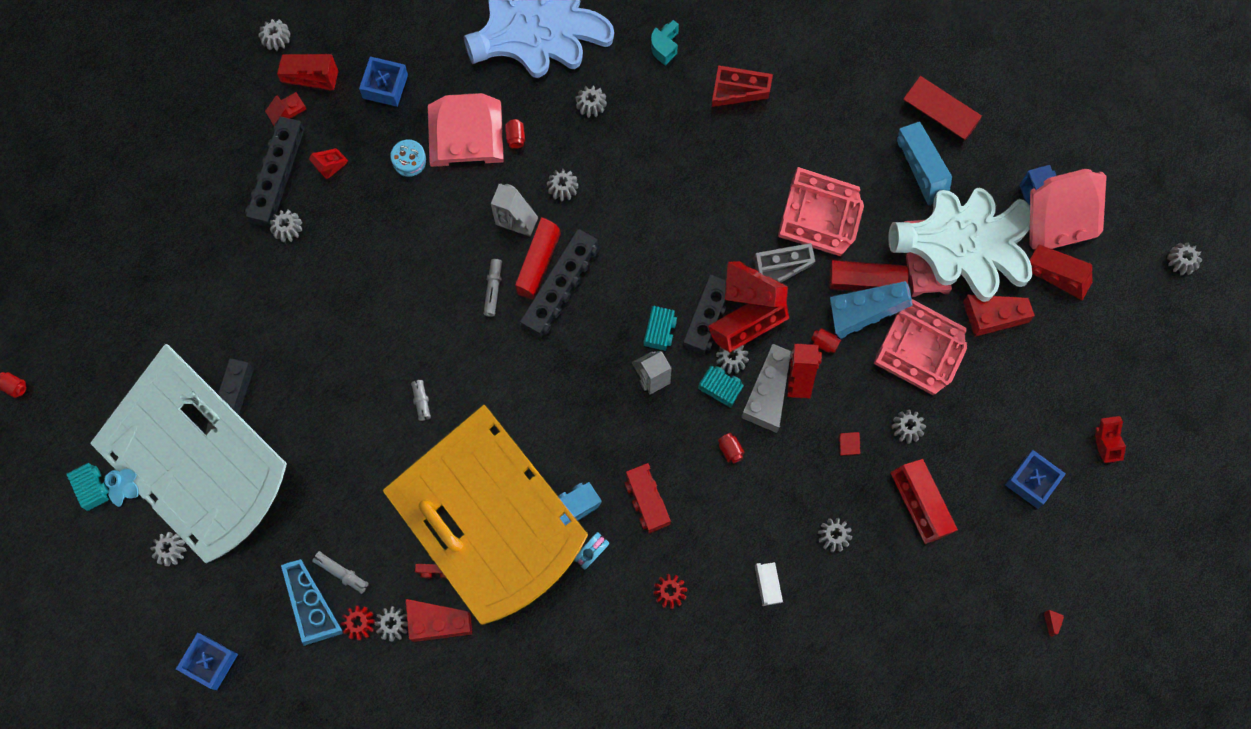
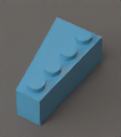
(868, 306)

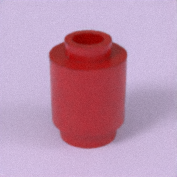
(515, 133)
(826, 340)
(12, 385)
(731, 448)

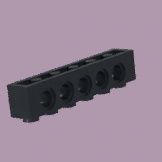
(283, 128)
(580, 242)

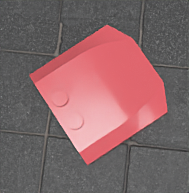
(465, 129)
(1067, 209)
(821, 212)
(923, 348)

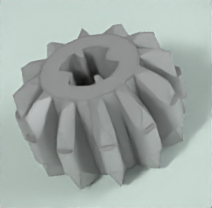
(274, 35)
(593, 107)
(562, 178)
(288, 219)
(1184, 258)
(735, 364)
(915, 422)
(841, 539)
(162, 546)
(387, 618)

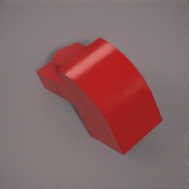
(1109, 441)

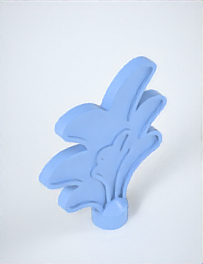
(536, 31)

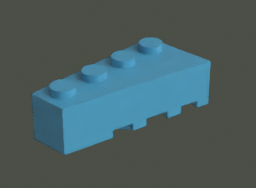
(924, 161)
(580, 501)
(309, 607)

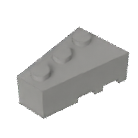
(512, 210)
(784, 262)
(653, 371)

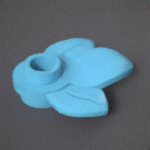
(122, 487)

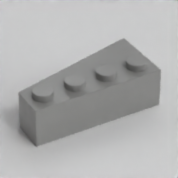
(768, 393)

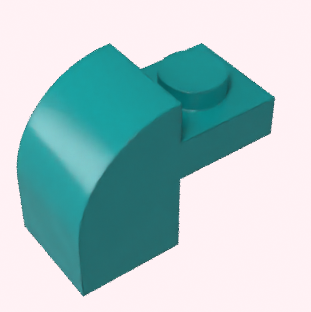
(661, 42)

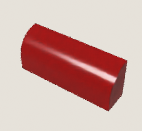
(942, 108)
(537, 259)
(863, 276)
(746, 324)
(923, 501)

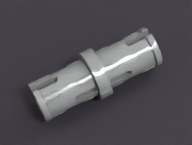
(420, 400)

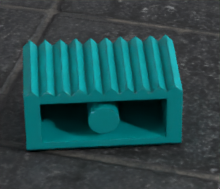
(659, 328)
(720, 386)
(88, 486)

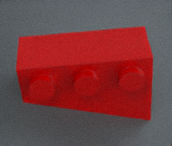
(308, 70)
(740, 86)
(1062, 271)
(752, 287)
(997, 313)
(802, 370)
(646, 498)
(435, 621)

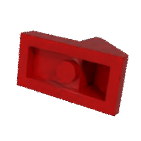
(285, 108)
(328, 161)

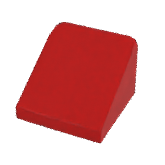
(849, 443)
(1053, 622)

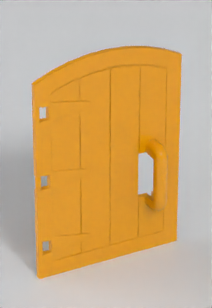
(510, 524)

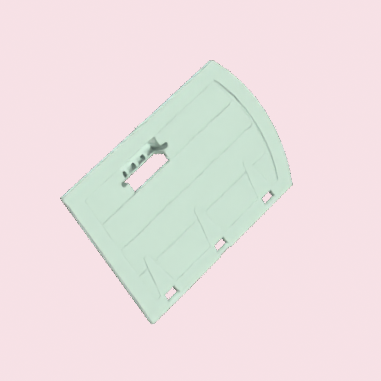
(203, 483)

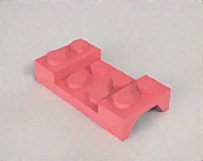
(921, 275)

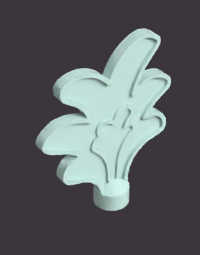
(969, 241)

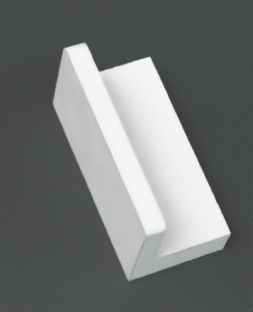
(768, 584)

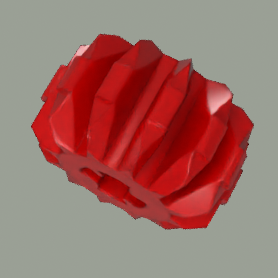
(674, 586)
(364, 618)

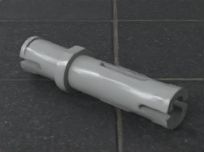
(493, 284)
(347, 576)

